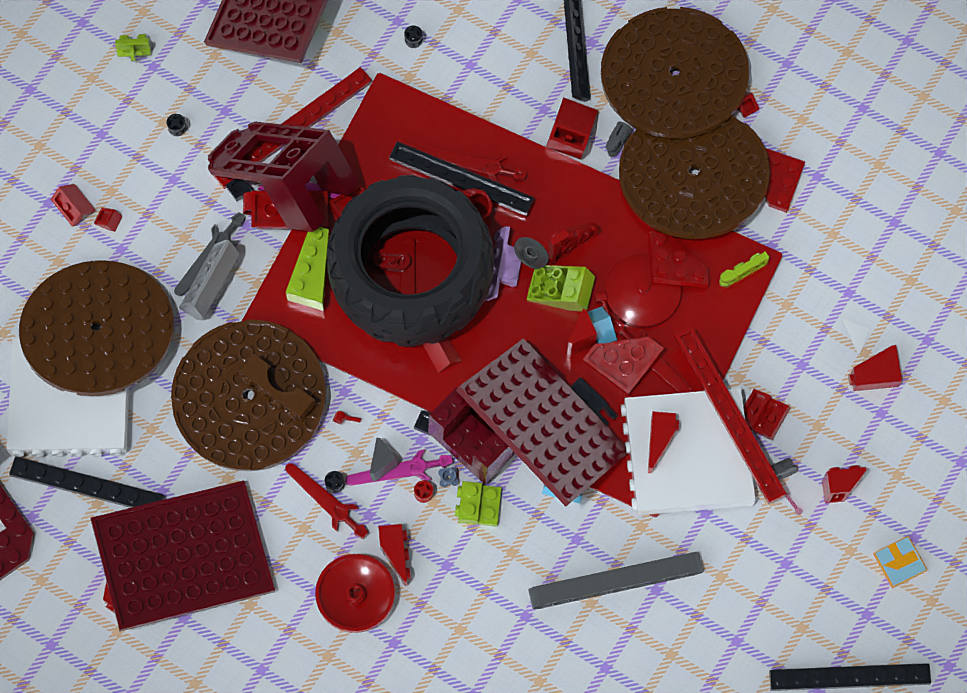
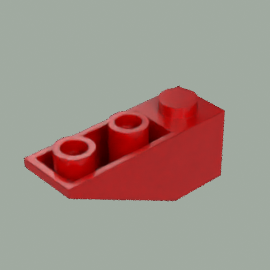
(392, 546)

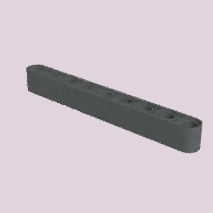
(615, 580)

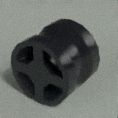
(413, 32)
(176, 120)
(332, 479)

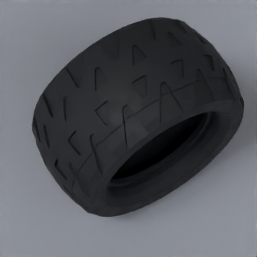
(404, 205)

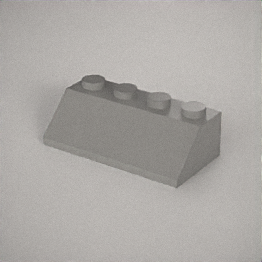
(210, 279)

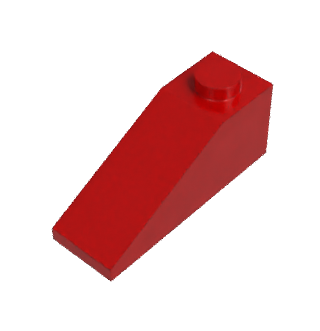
(661, 434)

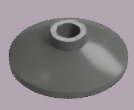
(531, 252)

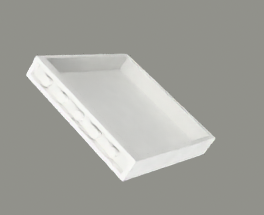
(61, 422)
(700, 463)

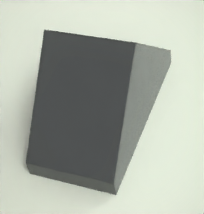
(382, 461)

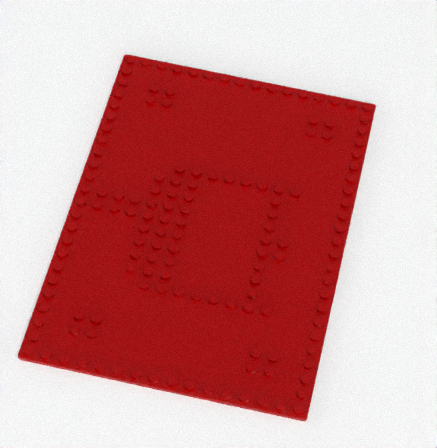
(564, 197)

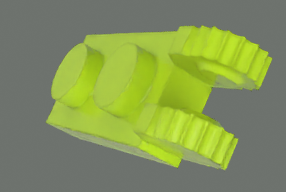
(742, 270)

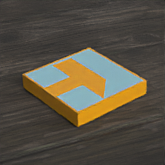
(900, 562)

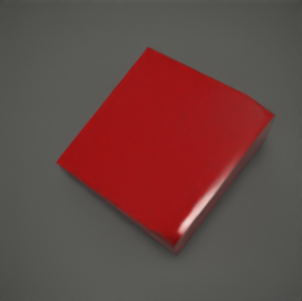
(748, 105)
(108, 219)

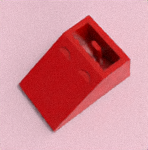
(572, 128)

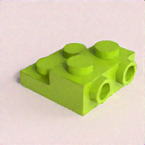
(478, 504)

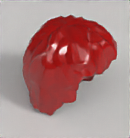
(480, 200)

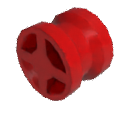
(421, 488)

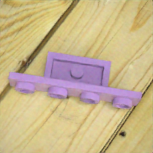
(505, 263)

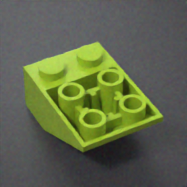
(561, 287)

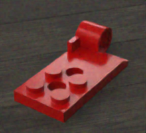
(265, 215)

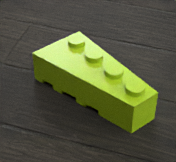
(310, 272)

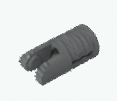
(618, 138)
(784, 468)

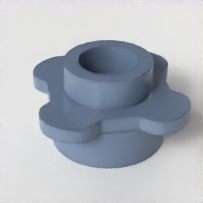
(443, 473)

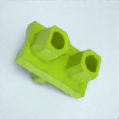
(133, 47)

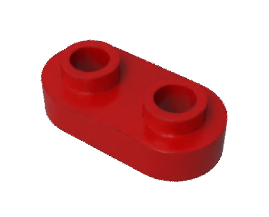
(391, 259)

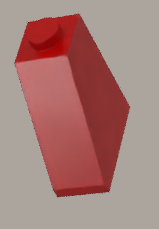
(877, 372)

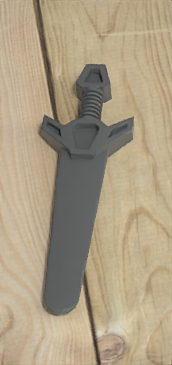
(189, 277)

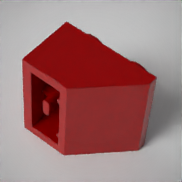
(840, 482)

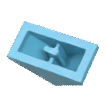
(602, 325)

